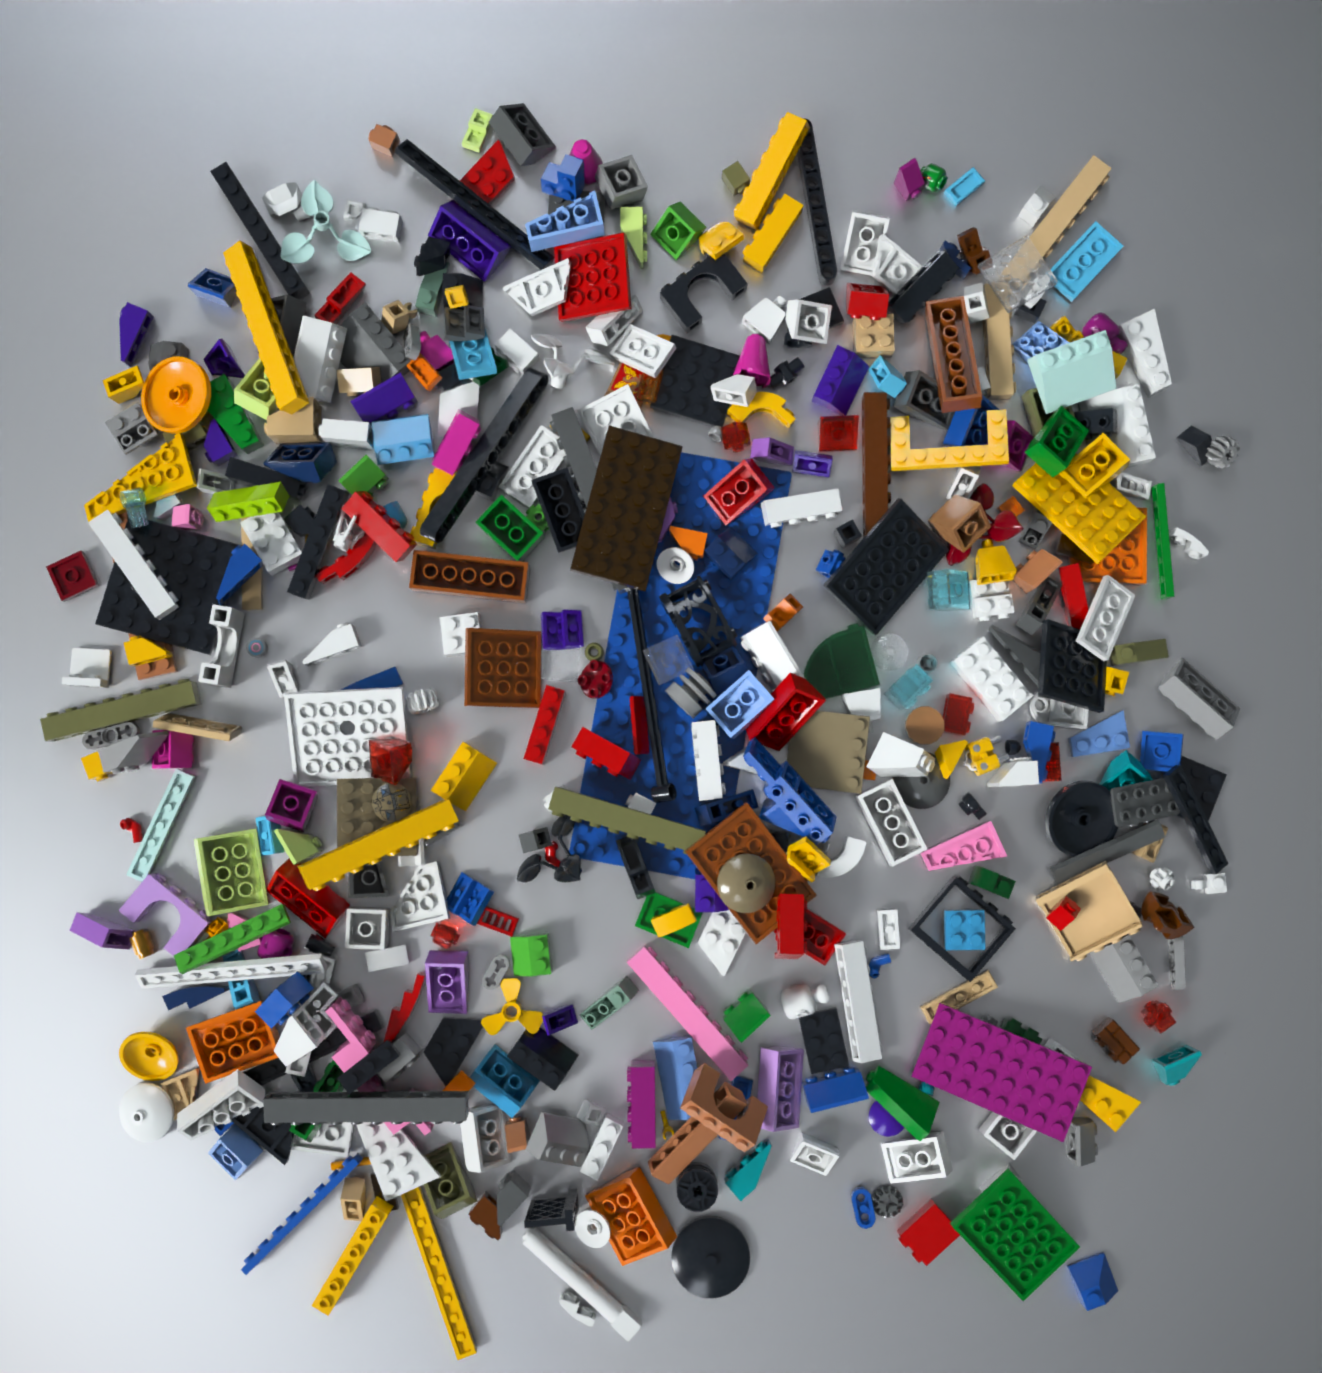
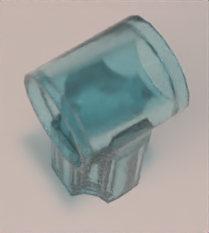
(134, 503)

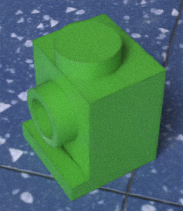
(541, 524)

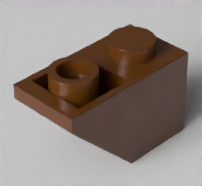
(485, 1213)

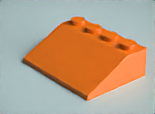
(232, 1042)
(633, 1216)

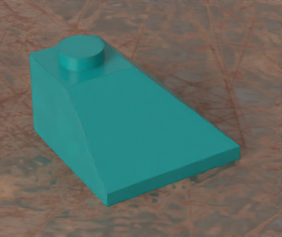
(1124, 771)
(1176, 1064)

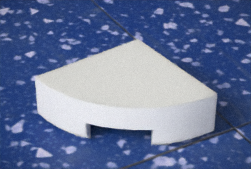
(353, 210)

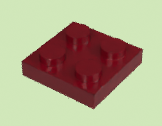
(72, 576)

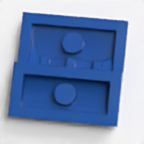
(468, 898)

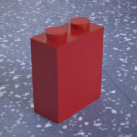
(927, 1233)

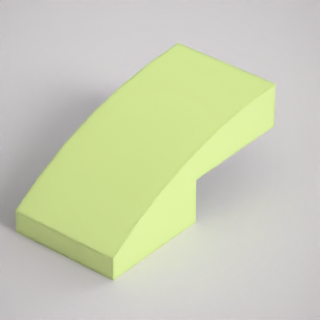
(477, 130)

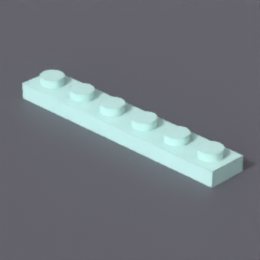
(161, 825)

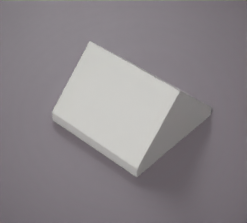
(814, 1154)

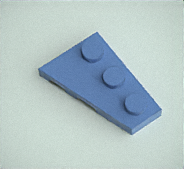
(1102, 737)

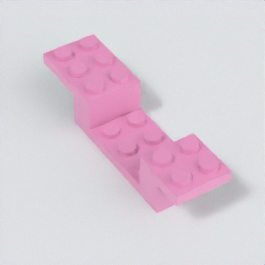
(357, 1046)

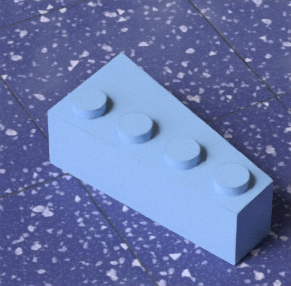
(567, 225)

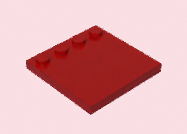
(597, 277)

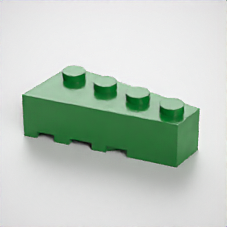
(231, 416)

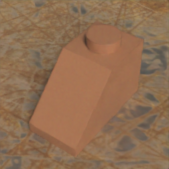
(517, 1134)

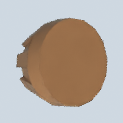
(924, 725)

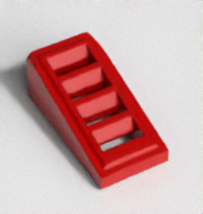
(514, 920)

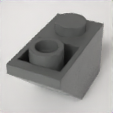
(1035, 529)

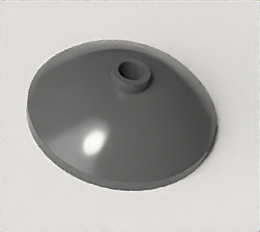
(923, 795)

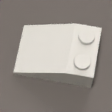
(863, 242)
(916, 1160)

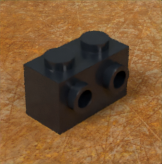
(1098, 421)

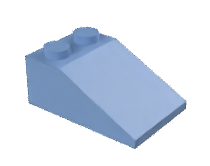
(740, 704)

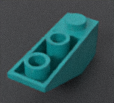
(745, 1177)

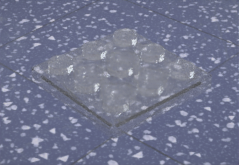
(1017, 274)

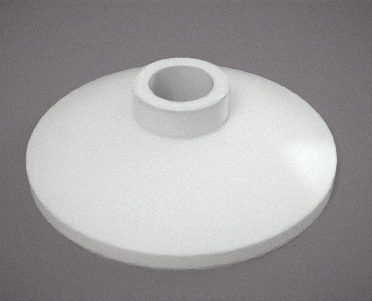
(670, 571)
(592, 1228)

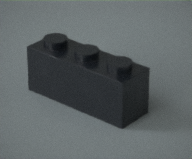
(369, 1066)

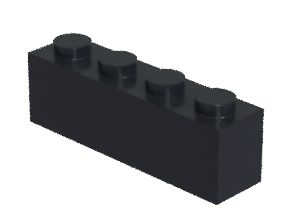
(922, 287)

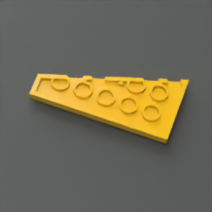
(158, 475)

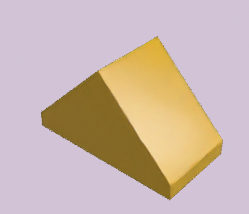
(948, 756)

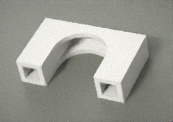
(229, 628)

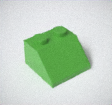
(677, 230)
(364, 477)
(531, 955)

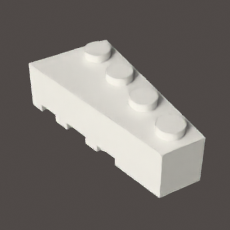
(707, 760)
(220, 1104)

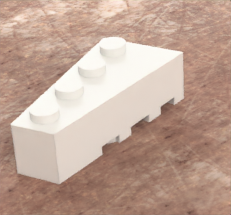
(1146, 352)

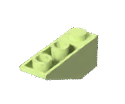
(632, 224)

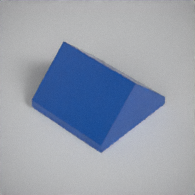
(214, 287)

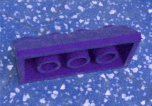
(469, 240)

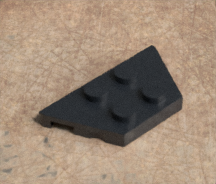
(451, 1045)
(273, 1138)

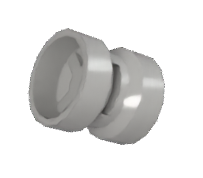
(929, 661)

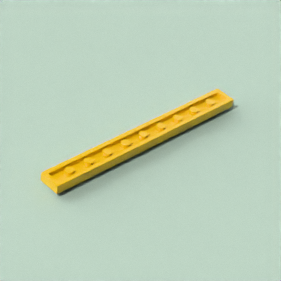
(439, 1273)

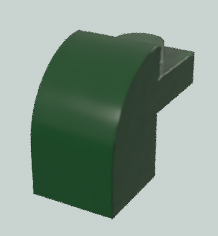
(991, 881)

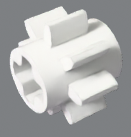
(1162, 878)

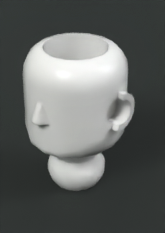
(802, 1000)

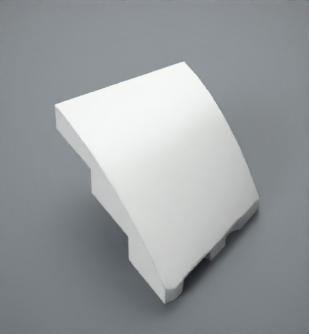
(461, 397)

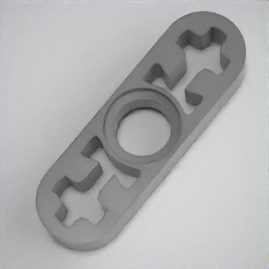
(412, 342)
(96, 734)
(1177, 963)

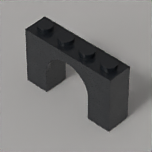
(718, 270)

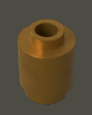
(142, 943)

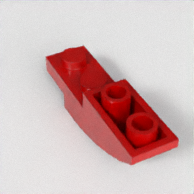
(349, 564)

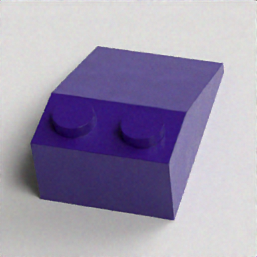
(705, 897)

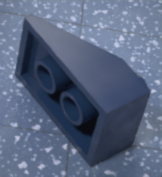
(303, 460)

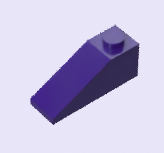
(133, 327)

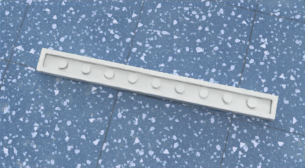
(232, 971)

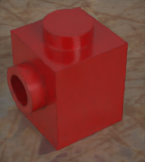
(1063, 913)

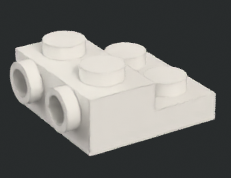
(991, 600)

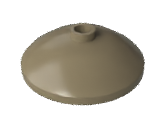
(736, 875)

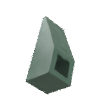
(609, 1002)

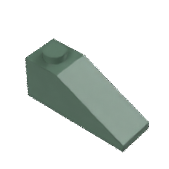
(430, 292)

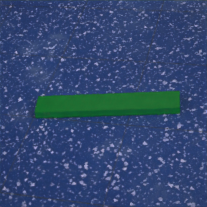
(1162, 541)

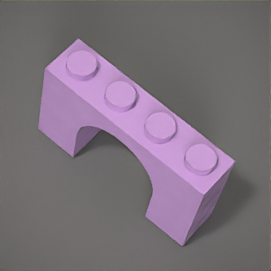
(192, 920)

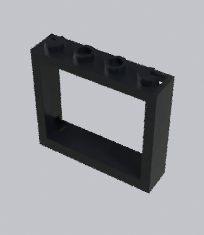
(990, 909)

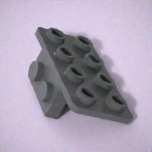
(1142, 802)

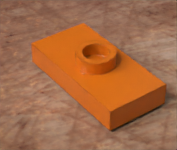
(424, 372)

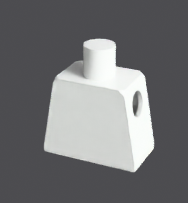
(766, 318)
(864, 704)

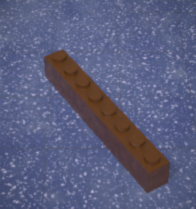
(875, 458)

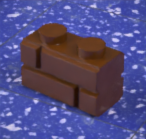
(1115, 1040)

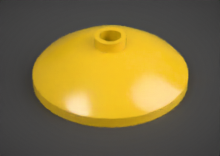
(148, 1056)

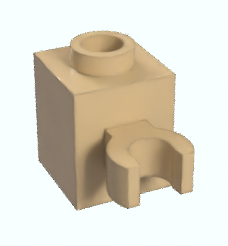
(396, 316)

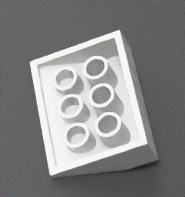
(1133, 430)

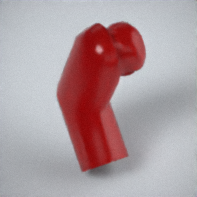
(134, 827)
(550, 854)

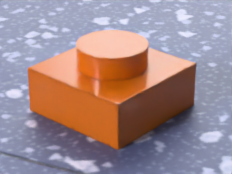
(1012, 505)

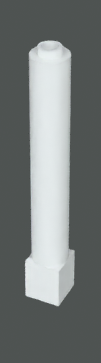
(620, 1317)

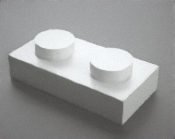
(888, 929)

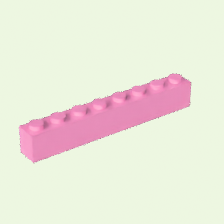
(688, 1013)

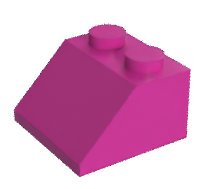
(174, 751)

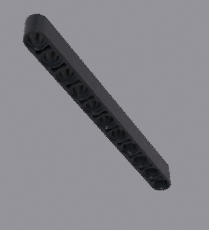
(484, 455)

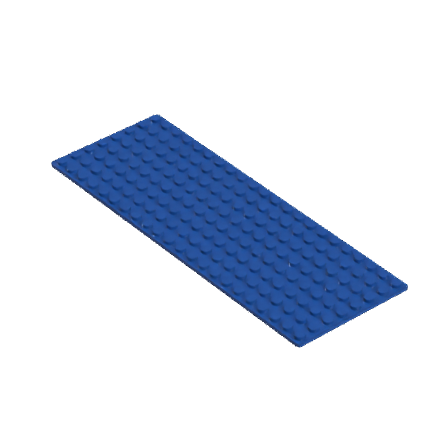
(744, 606)

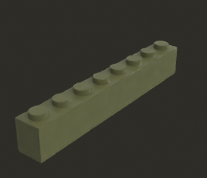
(119, 711)
(623, 819)

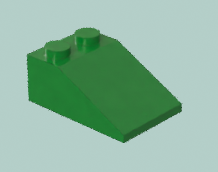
(1057, 442)
(745, 1015)

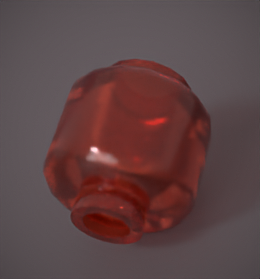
(445, 934)

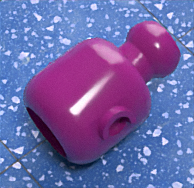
(1102, 322)
(276, 944)

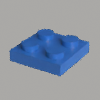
(1161, 750)

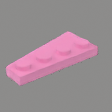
(969, 847)

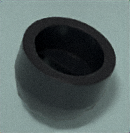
(1012, 747)

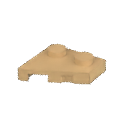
(182, 1090)

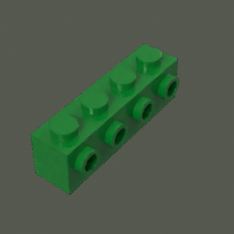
(328, 1083)

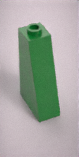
(903, 1101)

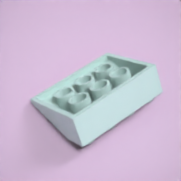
(1074, 371)

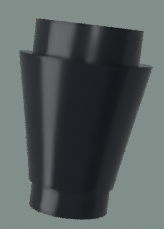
(318, 945)

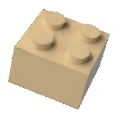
(873, 337)

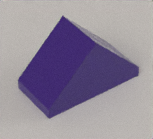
(559, 1019)

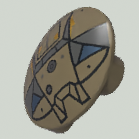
(391, 802)

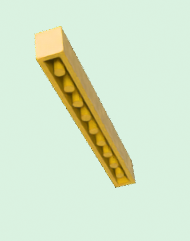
(265, 328)

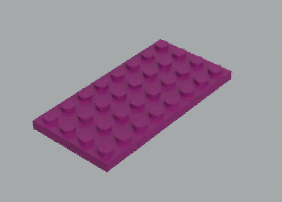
(1002, 1071)

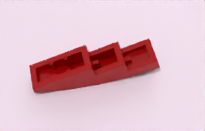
(341, 299)
(1073, 595)
(400, 1015)

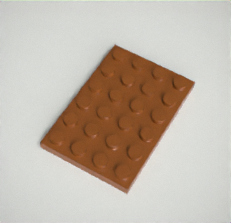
(742, 834)

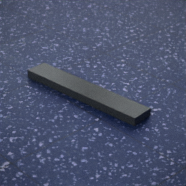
(1108, 851)

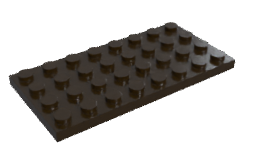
(626, 508)

